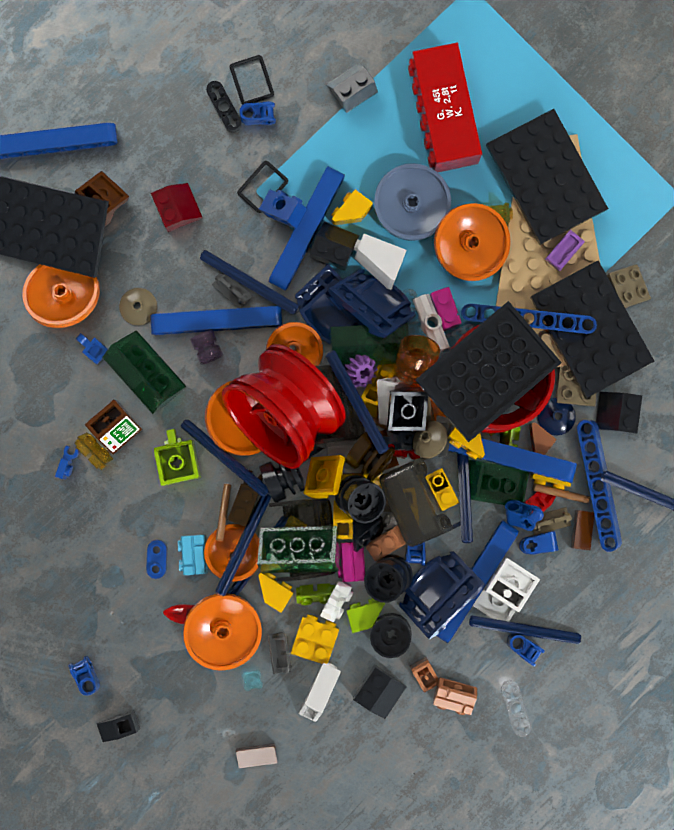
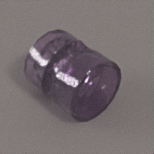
(203, 341)

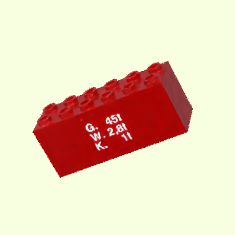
(444, 107)

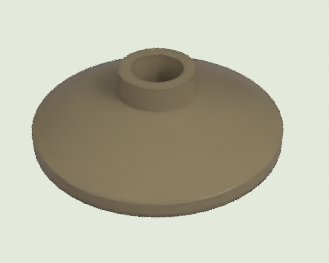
(138, 316)
(435, 442)

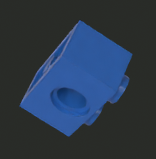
(283, 208)

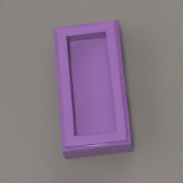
(564, 250)

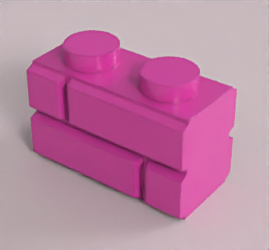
(446, 308)
(352, 563)

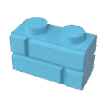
(193, 556)

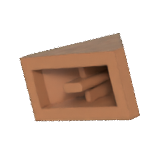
(540, 439)
(424, 674)

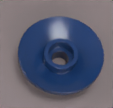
(553, 426)

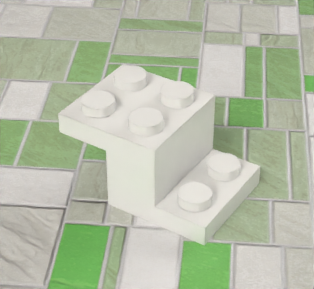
(506, 591)

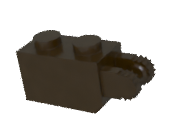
(244, 504)

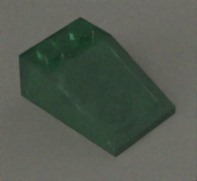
(496, 483)

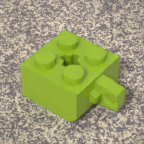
(167, 454)

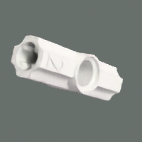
(427, 312)

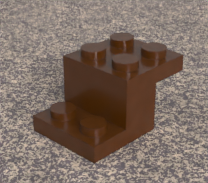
(104, 188)

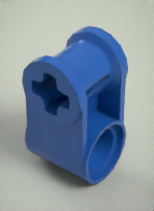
(259, 113)
(522, 514)
(542, 543)
(418, 550)
(527, 649)
(84, 674)

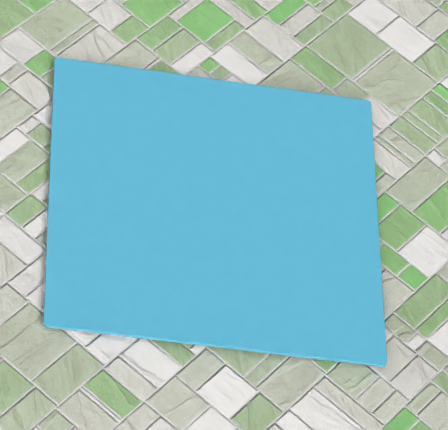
(506, 89)

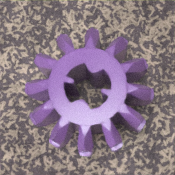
(361, 370)

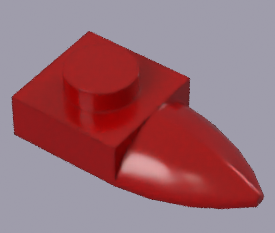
(541, 500)
(178, 612)

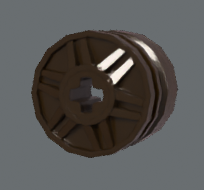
(365, 453)

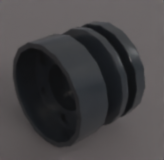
(280, 479)
(360, 499)
(380, 583)
(393, 646)

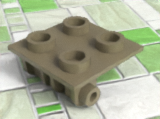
(629, 285)
(570, 392)

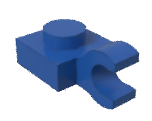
(94, 348)
(65, 468)

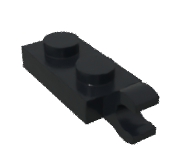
(401, 440)

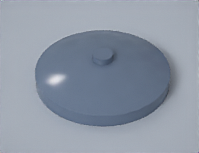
(412, 201)

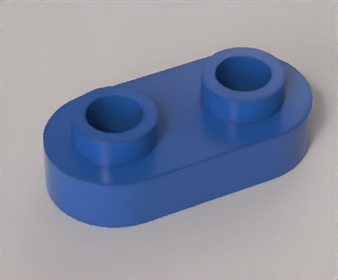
(158, 559)

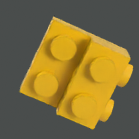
(324, 476)
(315, 639)

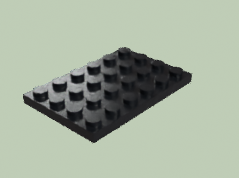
(546, 176)
(51, 226)
(615, 345)
(488, 371)

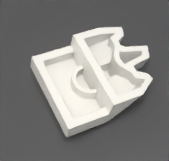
(333, 607)

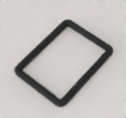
(266, 76)
(251, 178)

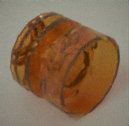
(414, 357)

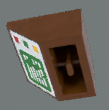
(113, 426)

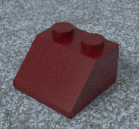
(176, 206)

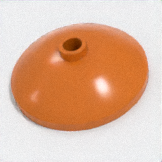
(302, 336)
(218, 553)

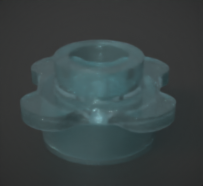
(252, 675)

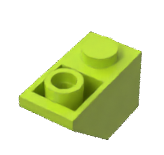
(364, 616)

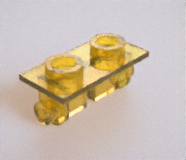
(87, 444)

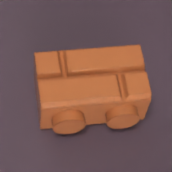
(386, 543)
(455, 696)

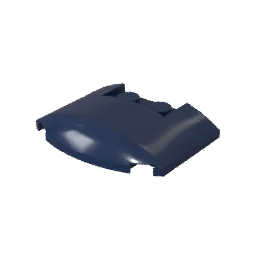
(373, 303)
(319, 307)
(440, 593)

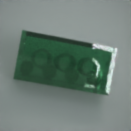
(357, 340)
(143, 371)
(299, 549)

